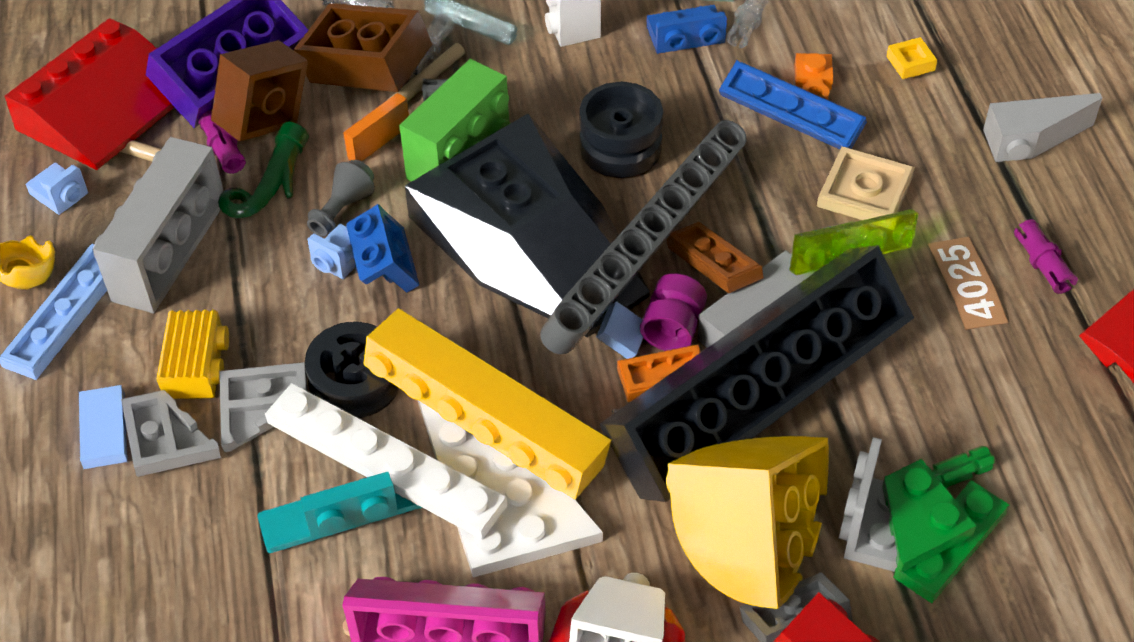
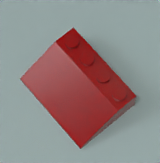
(91, 96)

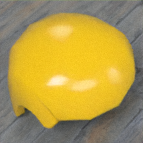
(26, 263)

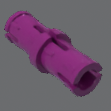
(223, 145)
(1045, 256)

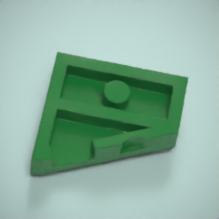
(922, 515)

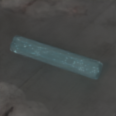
(474, 20)

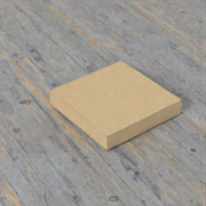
(864, 185)

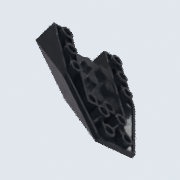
(517, 219)

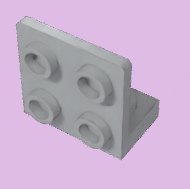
(867, 516)

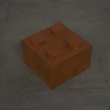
(258, 89)

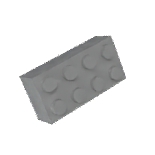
(159, 225)

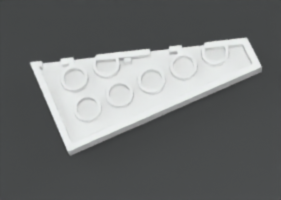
(536, 518)

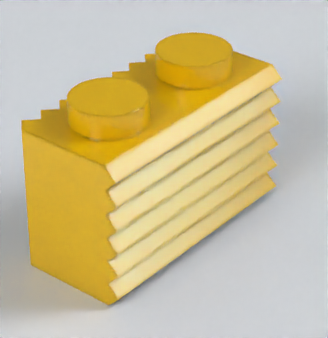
(192, 354)

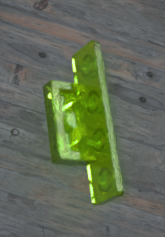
(820, 246)

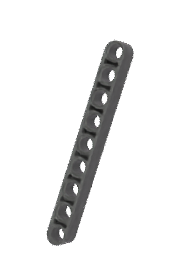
(641, 238)

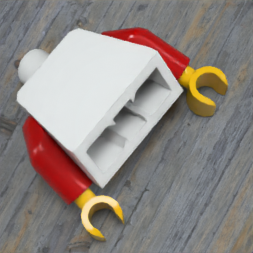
(618, 613)

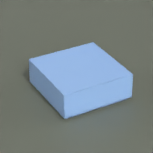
(621, 330)

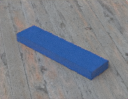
(792, 106)

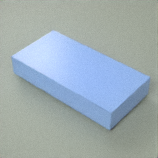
(102, 427)

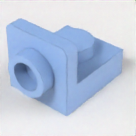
(58, 187)
(332, 253)

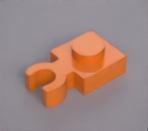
(814, 73)

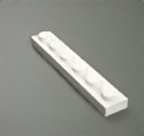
(375, 452)

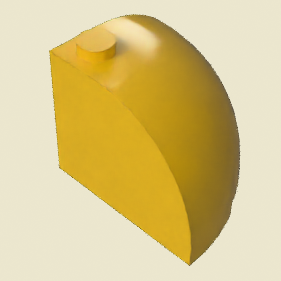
(750, 513)

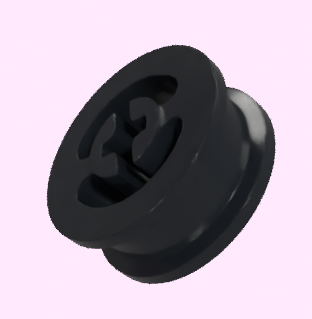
(356, 388)

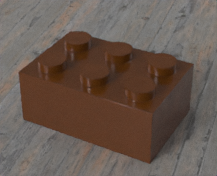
(364, 46)

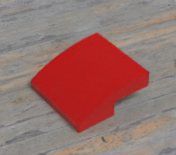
(1113, 335)

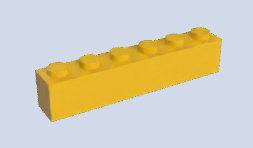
(486, 403)

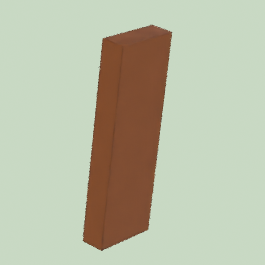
(714, 257)

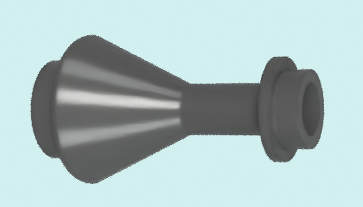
(350, 184)

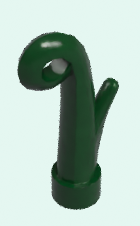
(279, 170)

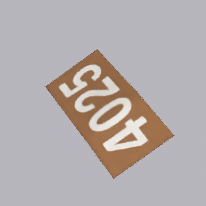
(968, 283)

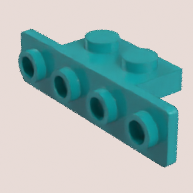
(332, 512)

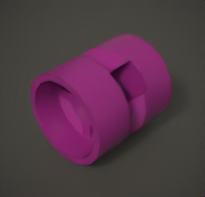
(673, 312)

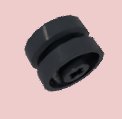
(621, 129)

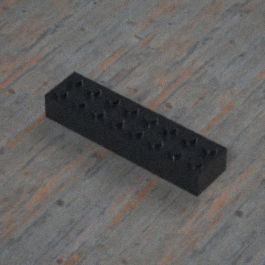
(760, 368)

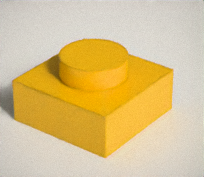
(911, 58)

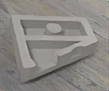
(248, 396)
(164, 435)

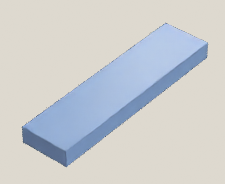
(56, 319)

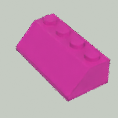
(436, 612)

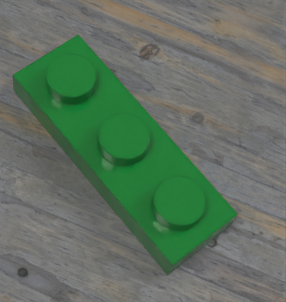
(934, 574)

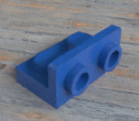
(687, 28)
(381, 249)

